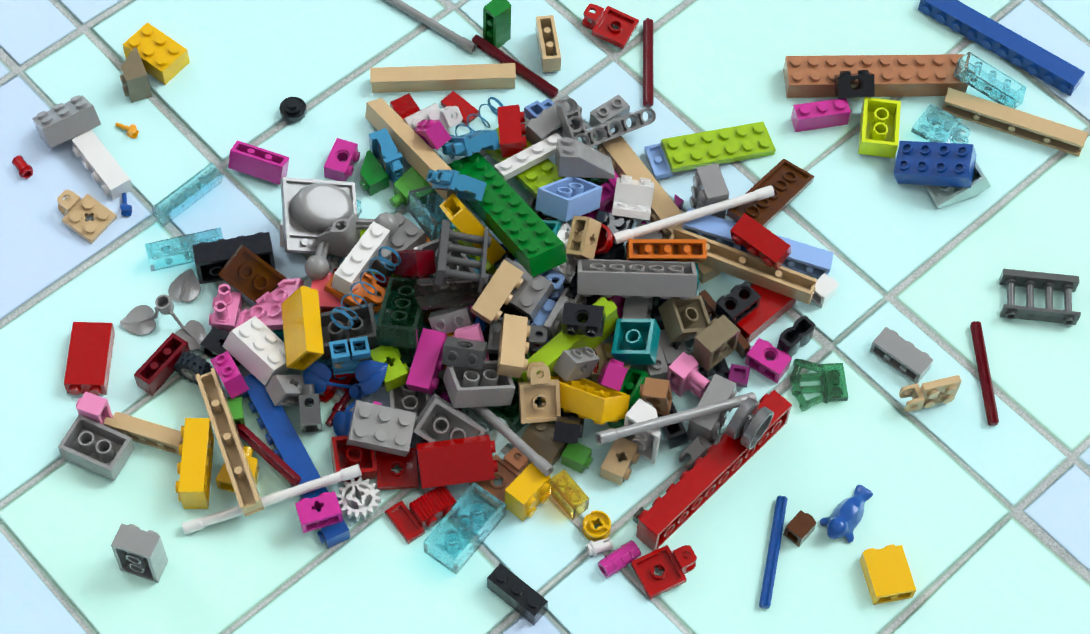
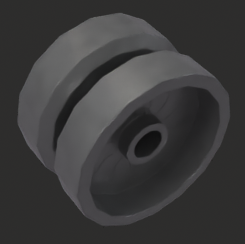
(749, 423)

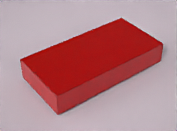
(465, 108)
(405, 522)

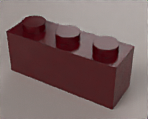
(414, 263)
(160, 364)

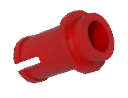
(24, 169)

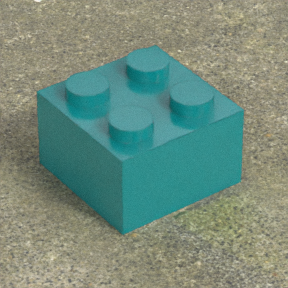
(636, 341)

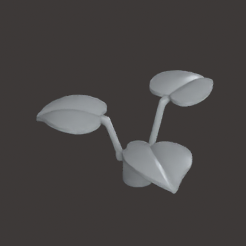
(185, 288)

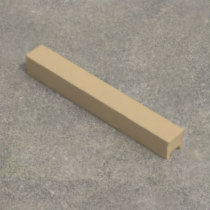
(443, 77)
(1014, 122)
(406, 140)
(753, 269)
(230, 443)

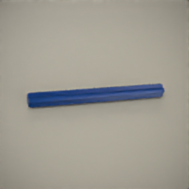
(773, 552)

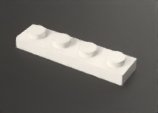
(528, 158)

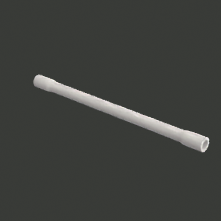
(757, 195)
(342, 475)

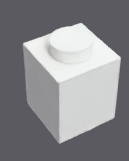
(825, 290)

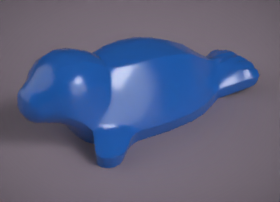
(847, 515)

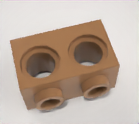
(658, 393)

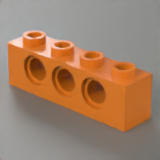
(667, 250)

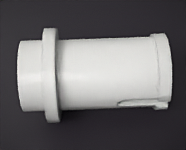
(599, 546)

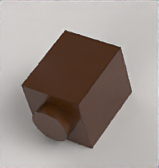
(800, 528)

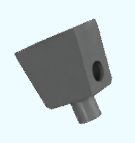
(310, 416)

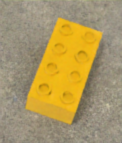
(592, 400)
(195, 463)

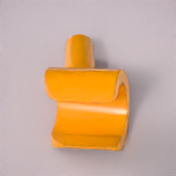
(132, 131)

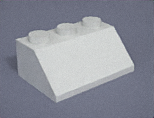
(647, 440)

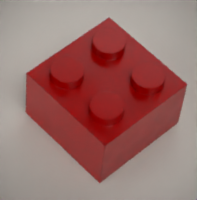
(347, 455)

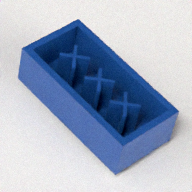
(935, 164)

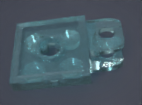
(948, 130)

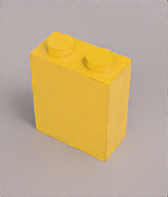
(887, 574)

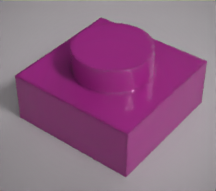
(739, 374)

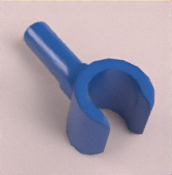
(126, 209)

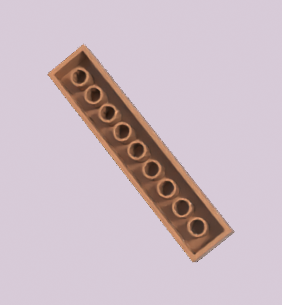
(892, 74)

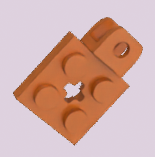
(360, 291)

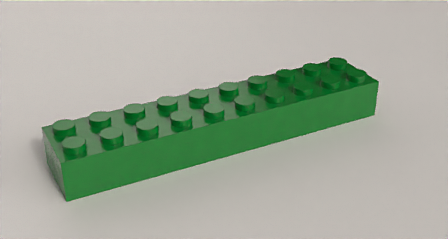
(512, 218)

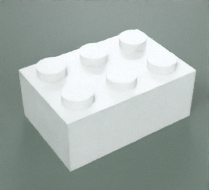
(257, 349)

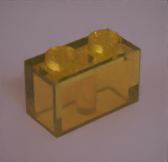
(568, 494)

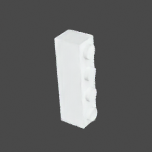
(101, 164)
(359, 258)

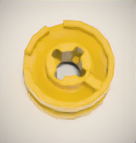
(599, 518)

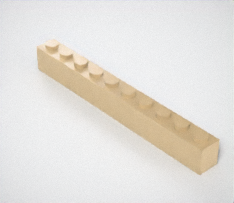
(628, 163)

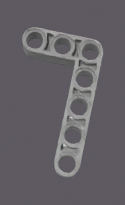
(603, 129)

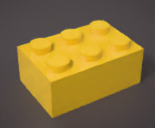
(159, 53)

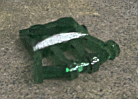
(831, 383)

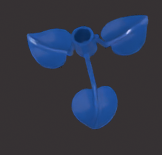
(370, 378)

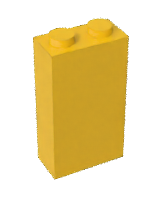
(469, 224)
(302, 328)

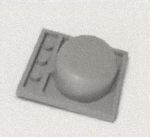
(311, 208)

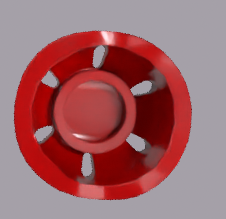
(604, 242)

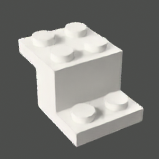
(633, 197)

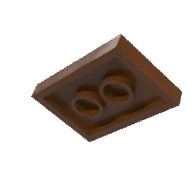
(250, 274)

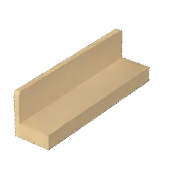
(146, 432)

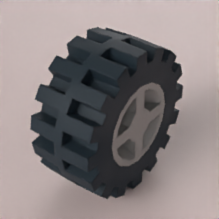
(190, 364)

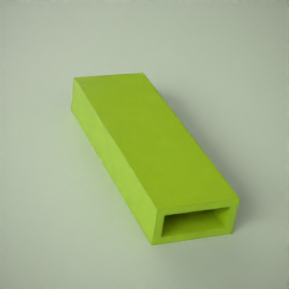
(553, 349)

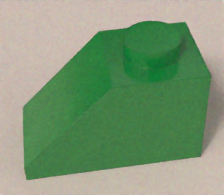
(373, 175)

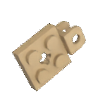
(77, 209)
(539, 386)
(930, 393)

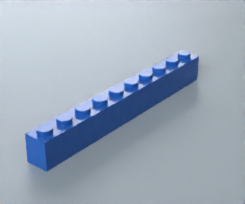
(1005, 43)
(290, 449)

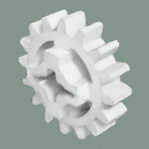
(366, 492)

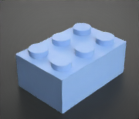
(568, 198)

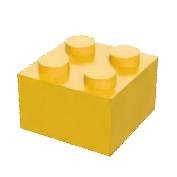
(527, 492)

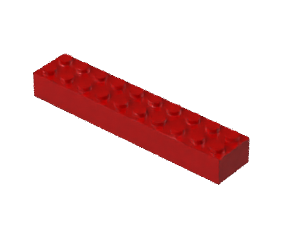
(705, 478)

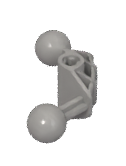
(341, 239)

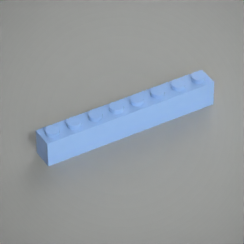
(803, 257)

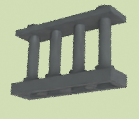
(443, 258)
(1044, 281)

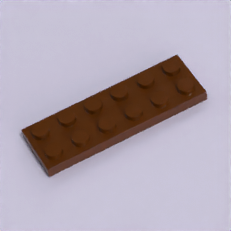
(787, 183)

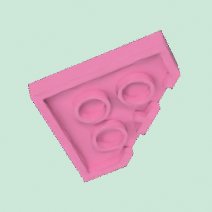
(269, 305)

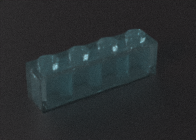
(989, 81)
(187, 194)
(179, 249)

